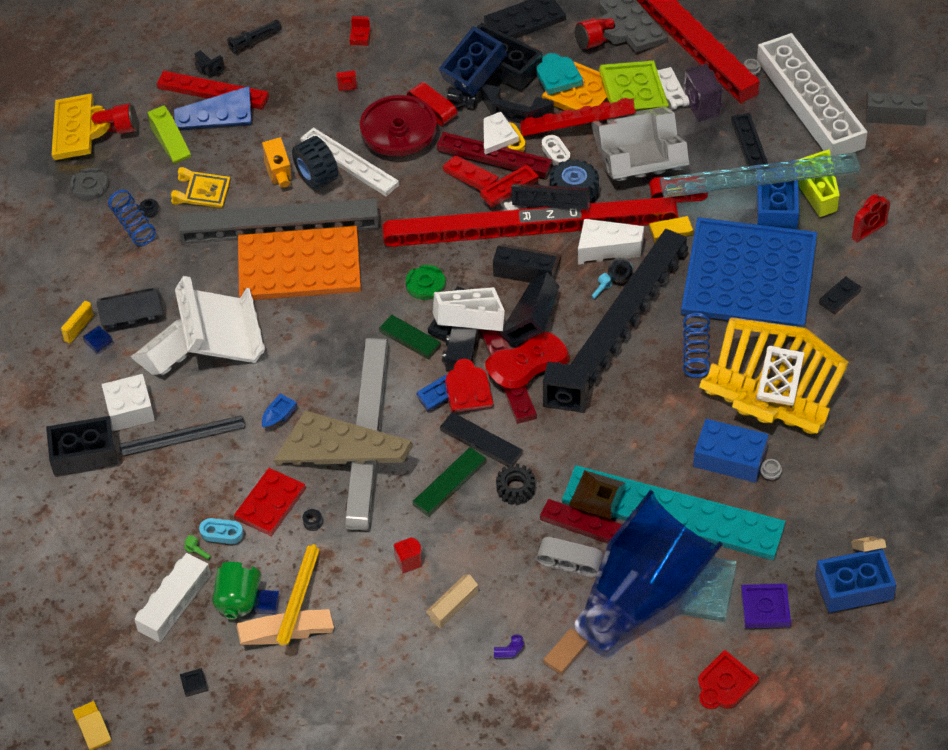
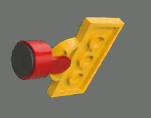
(80, 122)

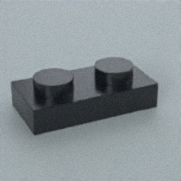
(840, 295)

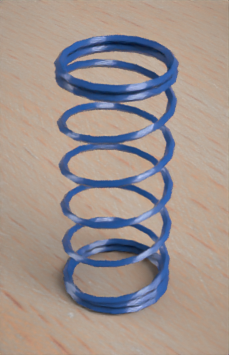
(132, 224)
(697, 331)

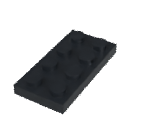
(526, 17)

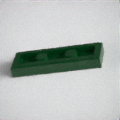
(410, 336)

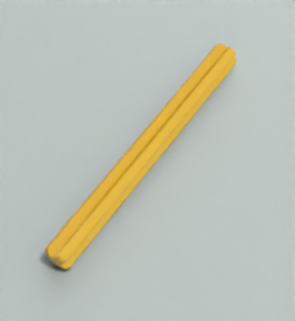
(297, 595)

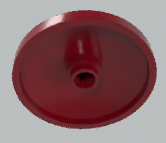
(398, 125)

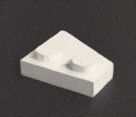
(498, 133)

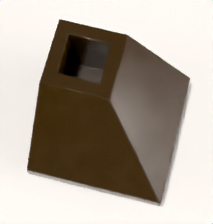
(597, 494)

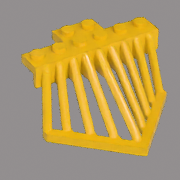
(743, 389)

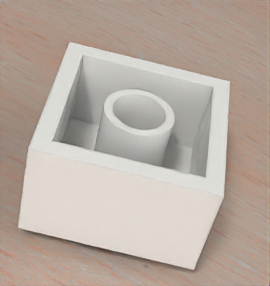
(128, 402)

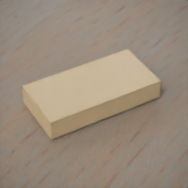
(868, 543)

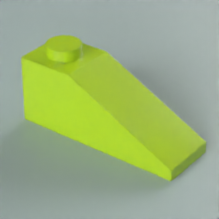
(168, 134)

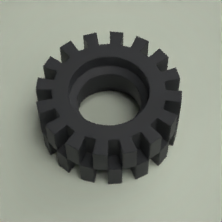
(515, 494)

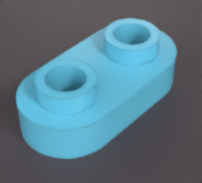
(222, 531)

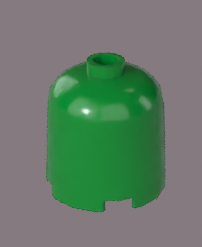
(235, 589)

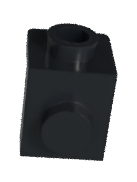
(208, 66)

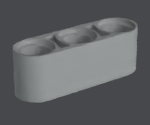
(569, 556)

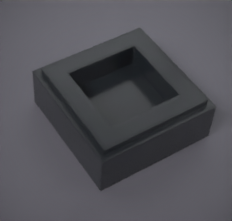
(193, 682)

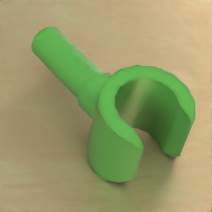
(191, 546)

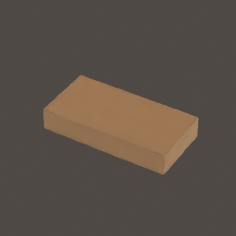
(565, 652)

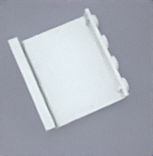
(219, 323)

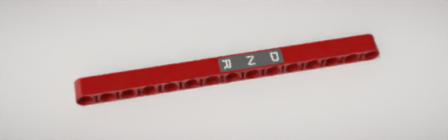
(523, 222)

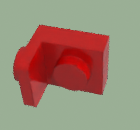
(360, 30)

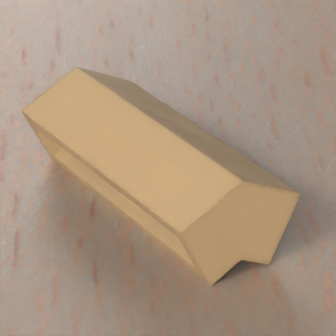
(453, 600)

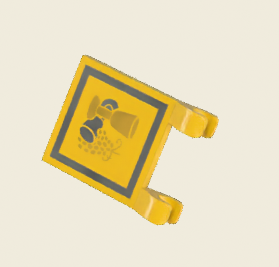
(202, 189)

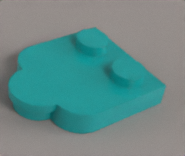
(558, 73)

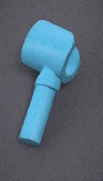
(606, 283)

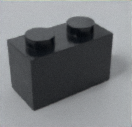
(460, 345)

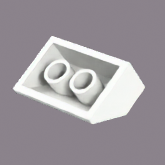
(163, 350)

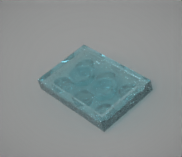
(711, 591)

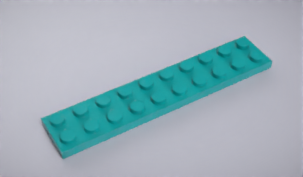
(710, 520)

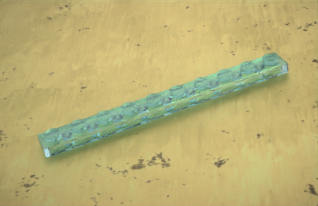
(759, 175)

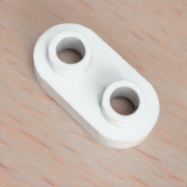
(558, 151)

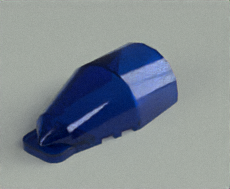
(642, 573)

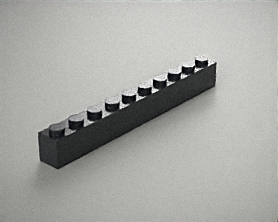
(631, 304)

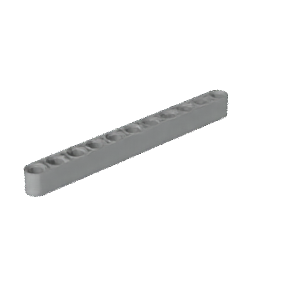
(368, 416)

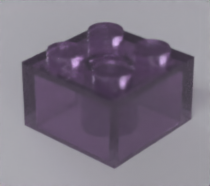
(703, 92)

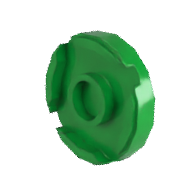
(424, 281)

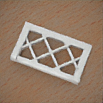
(784, 355)

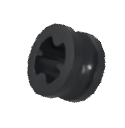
(309, 514)

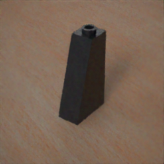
(531, 311)

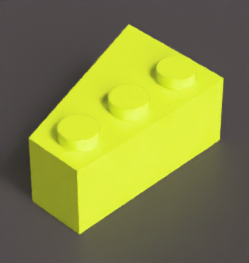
(821, 191)

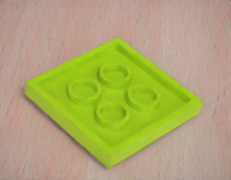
(634, 81)

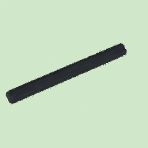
(181, 435)

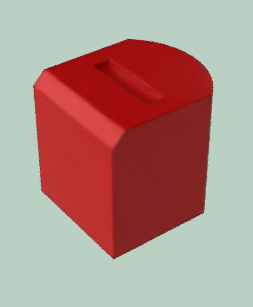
(408, 554)

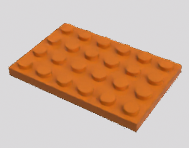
(299, 263)

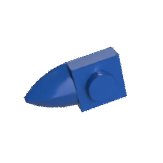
(278, 410)

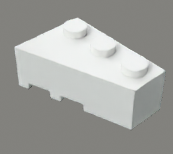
(609, 240)
(469, 309)

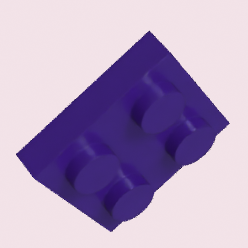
(765, 605)

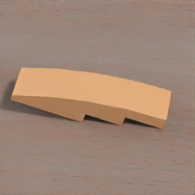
(265, 629)

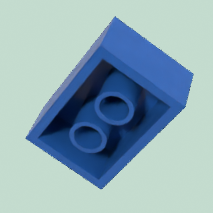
(778, 204)
(730, 450)
(855, 580)

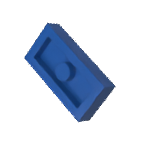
(433, 394)

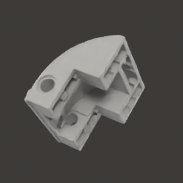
(640, 143)

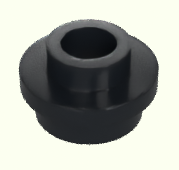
(149, 207)

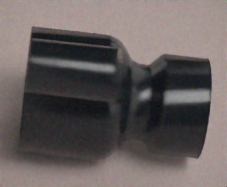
(459, 98)

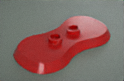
(518, 366)

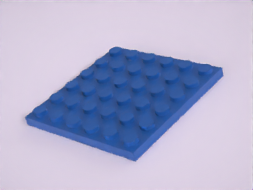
(749, 272)

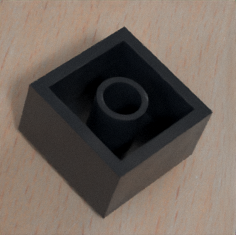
(565, 387)

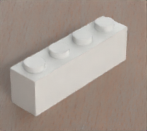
(172, 597)

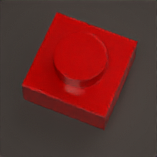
(346, 80)

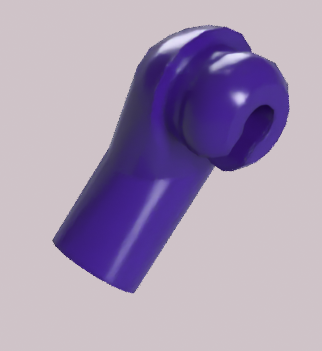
(512, 649)

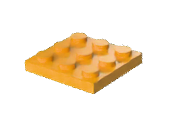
(589, 94)

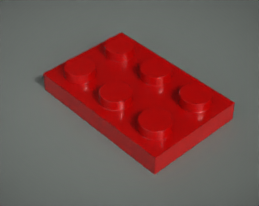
(269, 502)

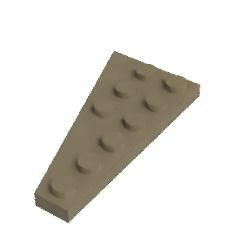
(336, 442)

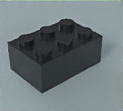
(81, 445)

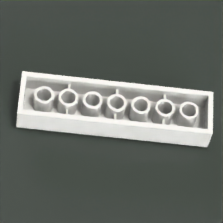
(811, 95)

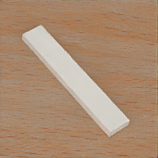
(357, 165)

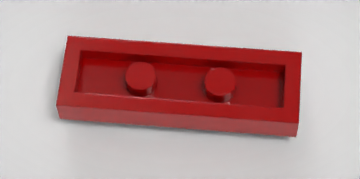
(469, 173)
(501, 189)

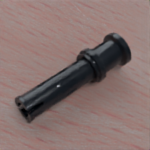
(247, 38)

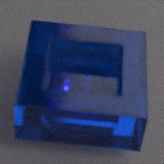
(97, 339)
(266, 602)

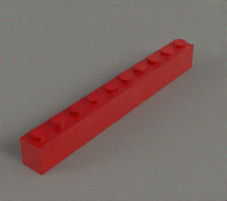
(703, 47)

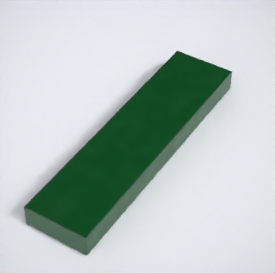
(449, 481)

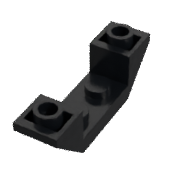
(513, 111)

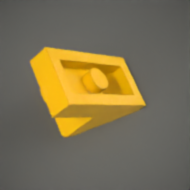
(92, 725)

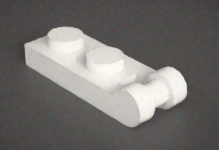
(672, 89)

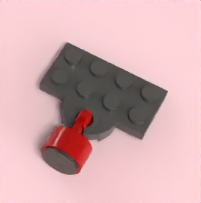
(620, 23)

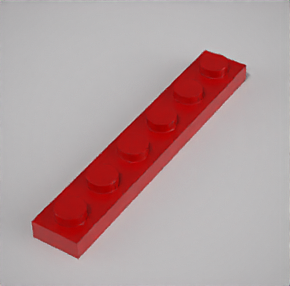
(206, 88)
(576, 117)

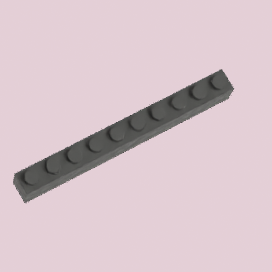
(228, 224)

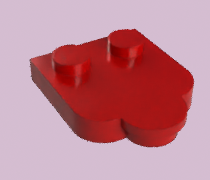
(870, 217)
(467, 387)
(725, 682)

